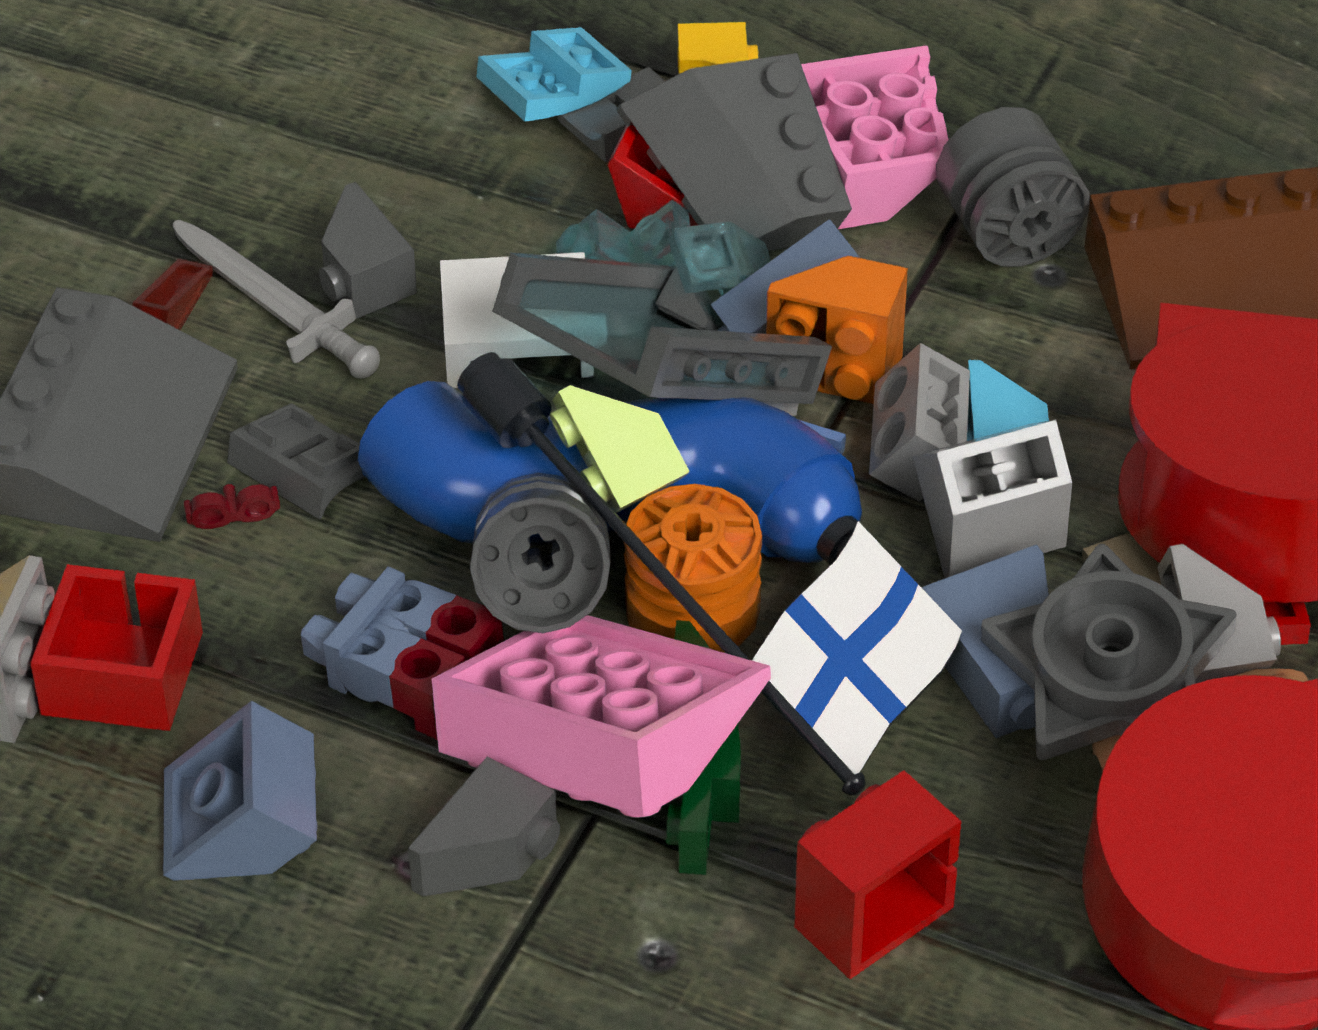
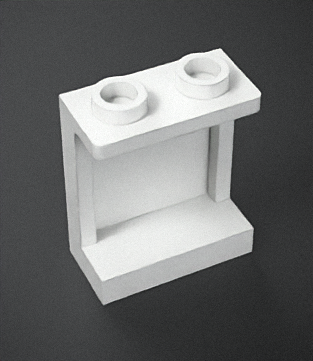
(473, 328)

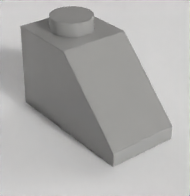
(1255, 636)

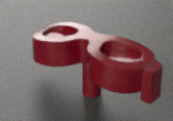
(214, 510)

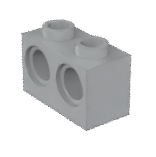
(916, 411)

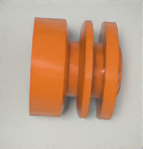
(713, 551)

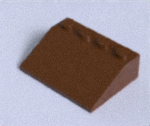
(1205, 245)

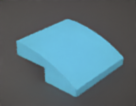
(556, 76)

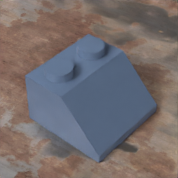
(240, 799)

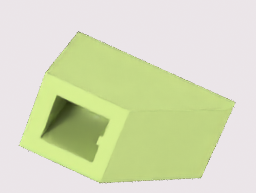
(621, 444)

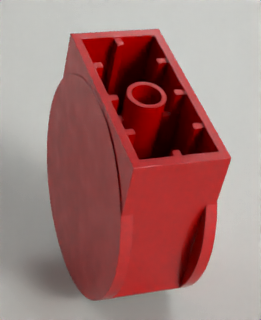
(1228, 446)
(1211, 854)

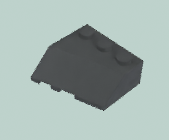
(744, 147)

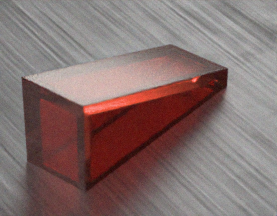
(175, 292)

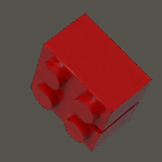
(102, 665)
(876, 873)

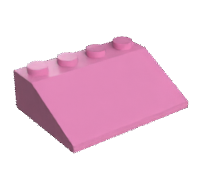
(597, 711)

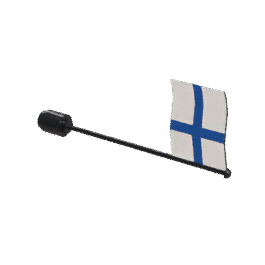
(838, 657)

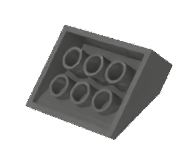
(106, 417)

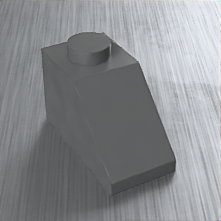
(365, 255)
(485, 832)

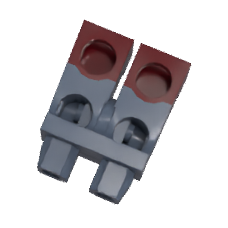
(397, 641)

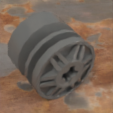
(1012, 186)
(523, 584)

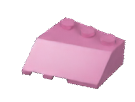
(880, 127)

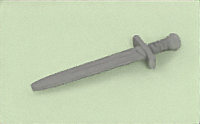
(312, 325)

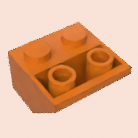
(855, 310)

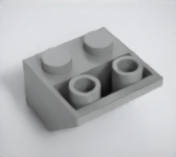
(996, 495)
(23, 613)

